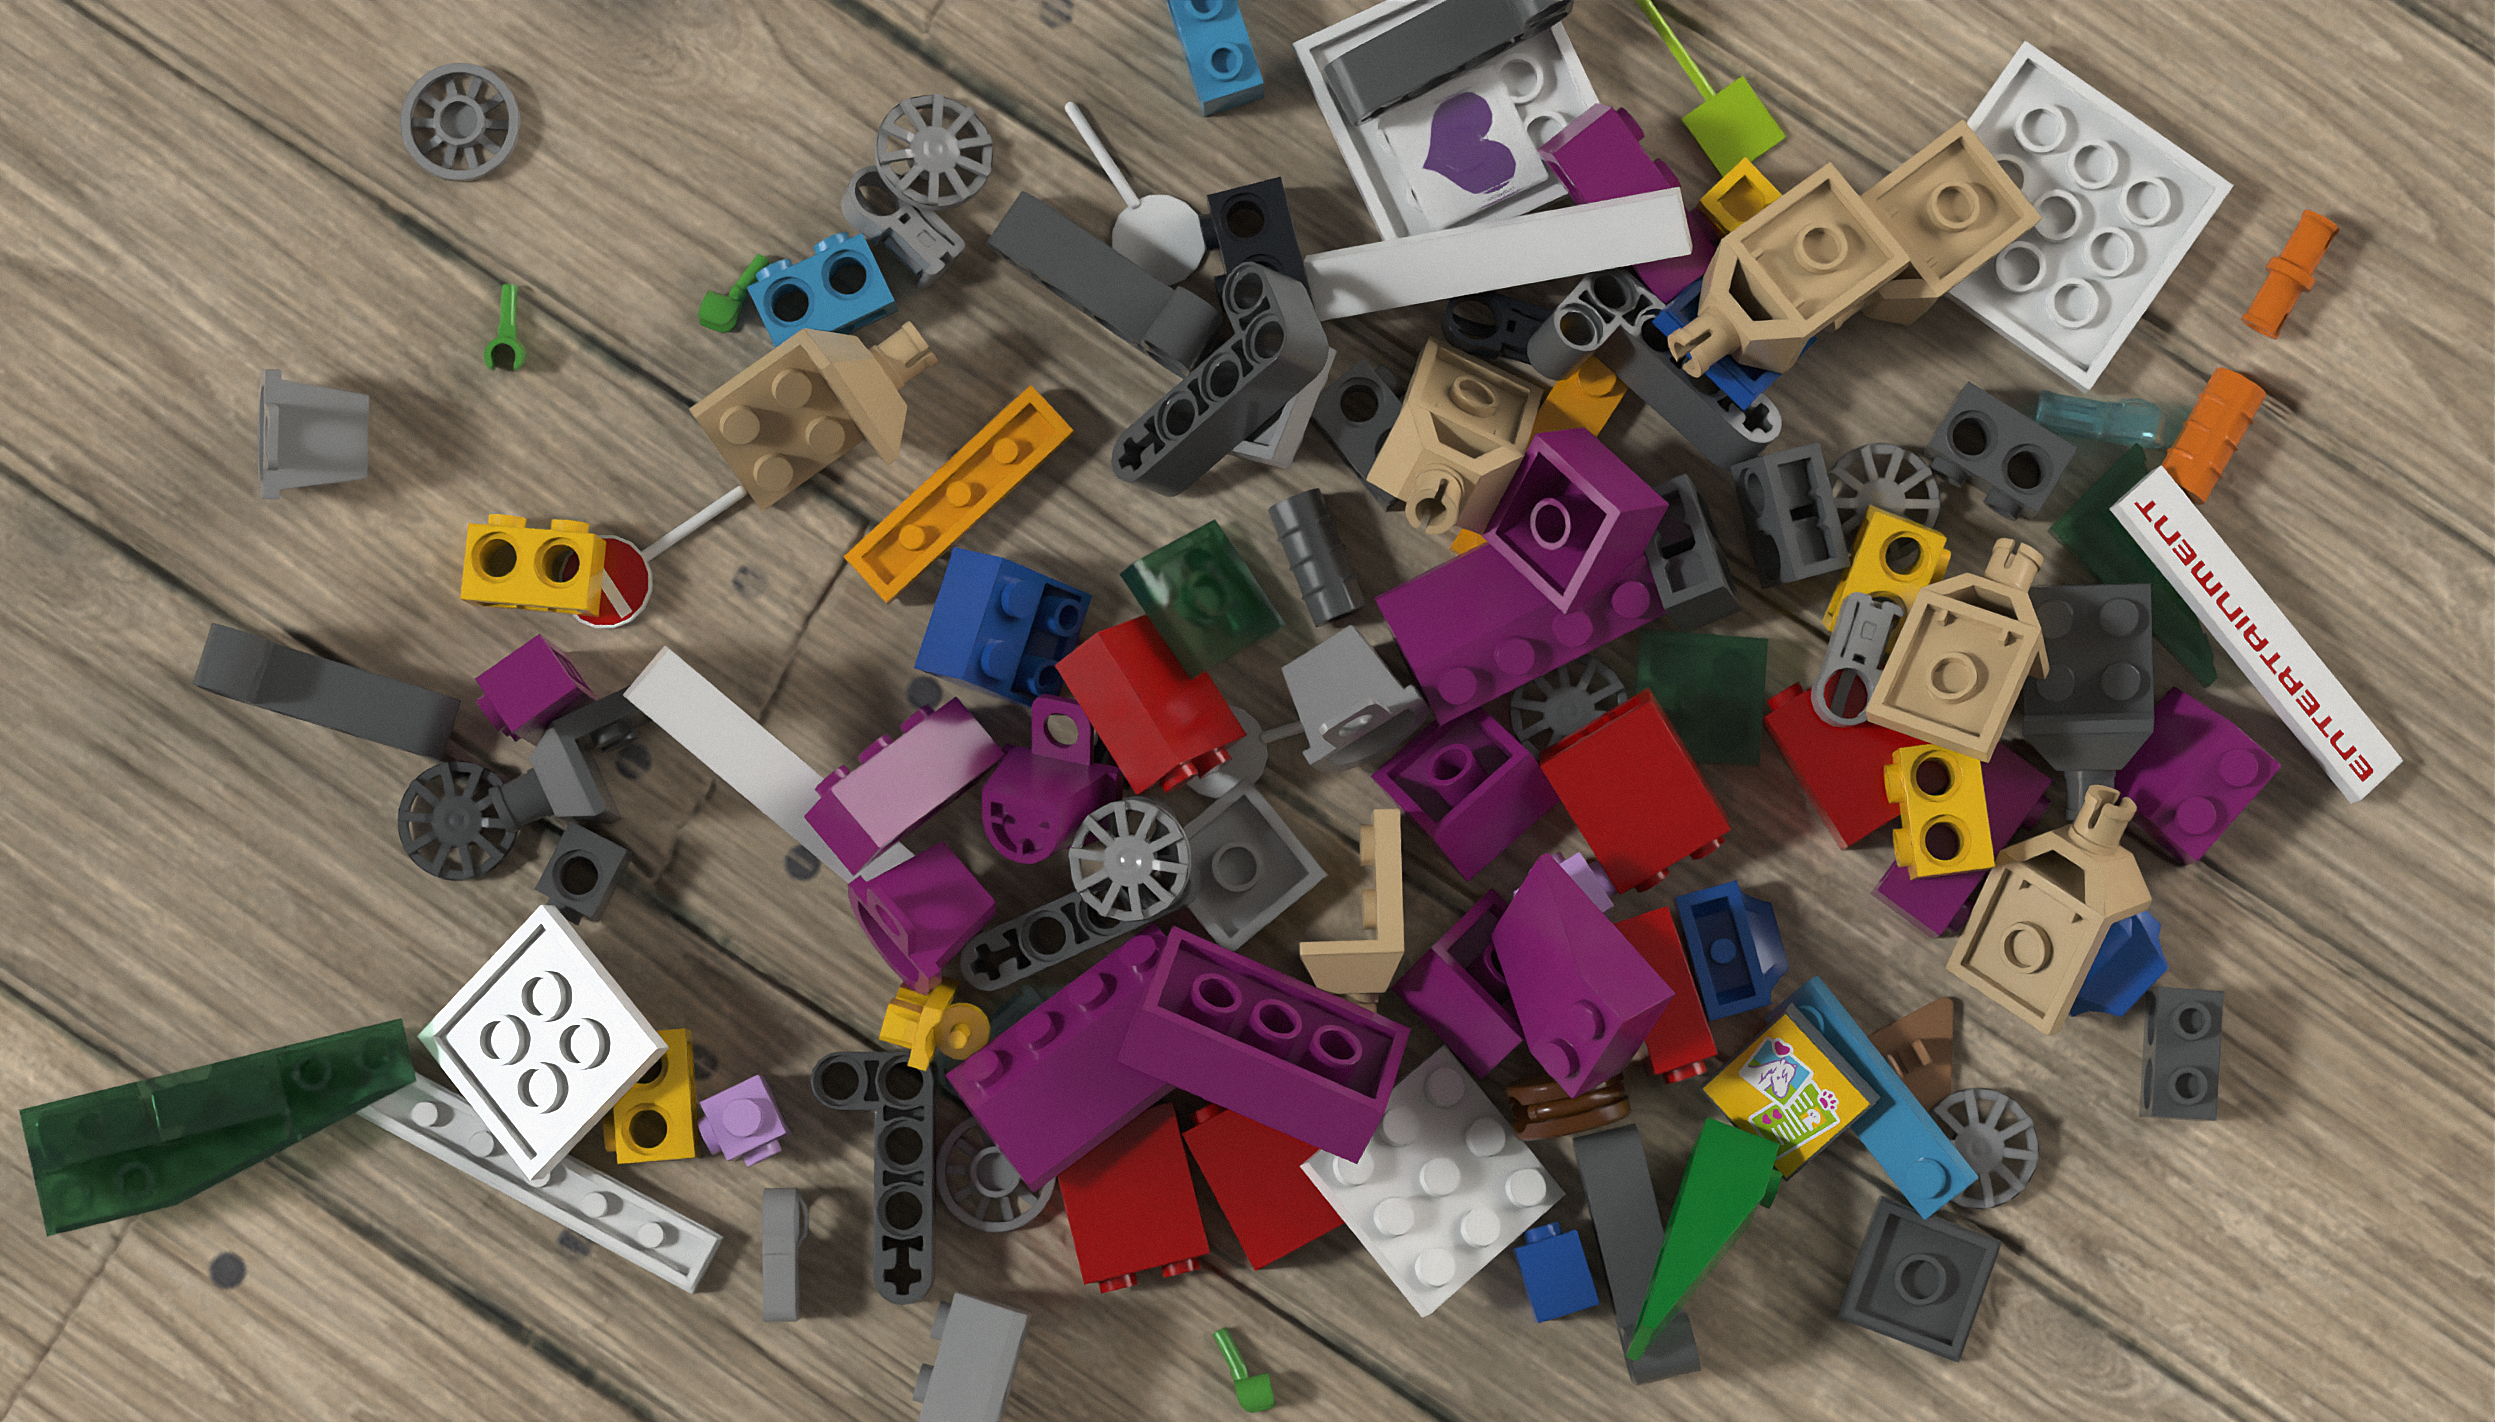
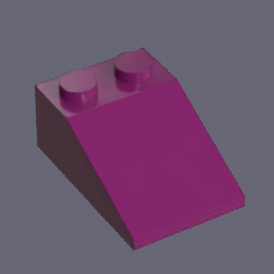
(1575, 981)

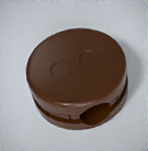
(1548, 1112)

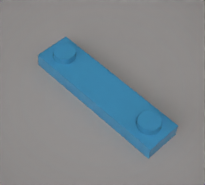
(1897, 1126)

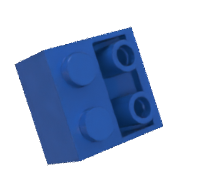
(1001, 628)

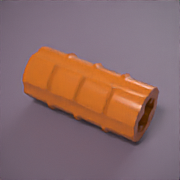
(2212, 433)

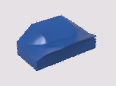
(1730, 948)
(2123, 967)

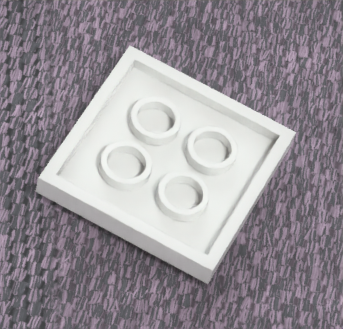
(542, 1042)
(1437, 1183)

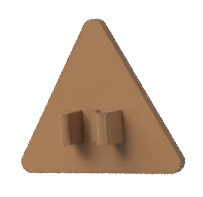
(1921, 1052)

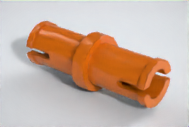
(2290, 274)

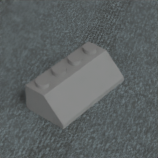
(973, 1362)

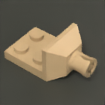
(1950, 215)
(1788, 276)
(811, 407)
(1456, 439)
(1965, 656)
(2050, 912)
(1365, 967)

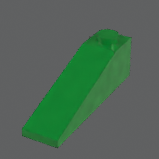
(1716, 1200)

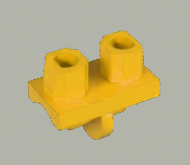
(934, 1024)

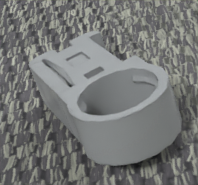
(911, 233)
(1856, 649)
(781, 1253)

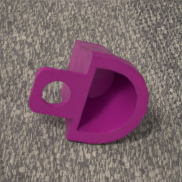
(1048, 790)
(921, 914)

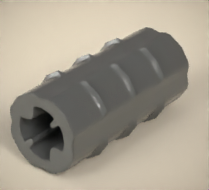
(1317, 557)

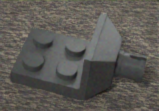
(2099, 683)
(564, 769)

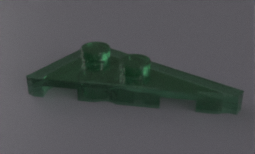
(2113, 556)

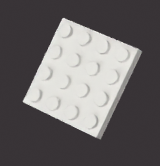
(1538, 74)
(2113, 213)

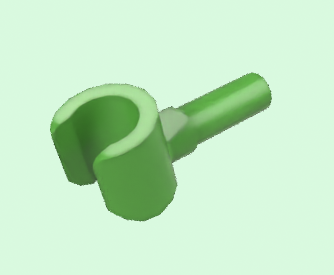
(723, 312)
(506, 330)
(1252, 1392)

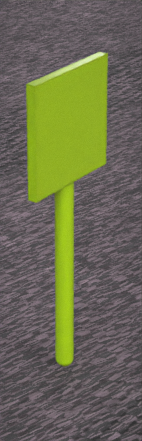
(1727, 123)

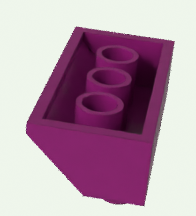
(1486, 629)
(1265, 1045)
(1054, 1077)

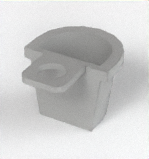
(309, 434)
(1350, 702)

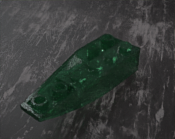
(197, 1127)

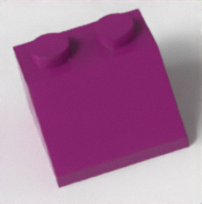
(1573, 517)
(2192, 776)
(1467, 789)
(1464, 992)

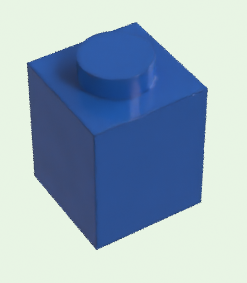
(1554, 1272)

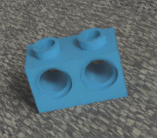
(1217, 53)
(814, 278)

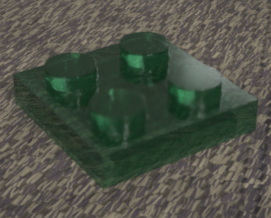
(1202, 599)
(1708, 691)

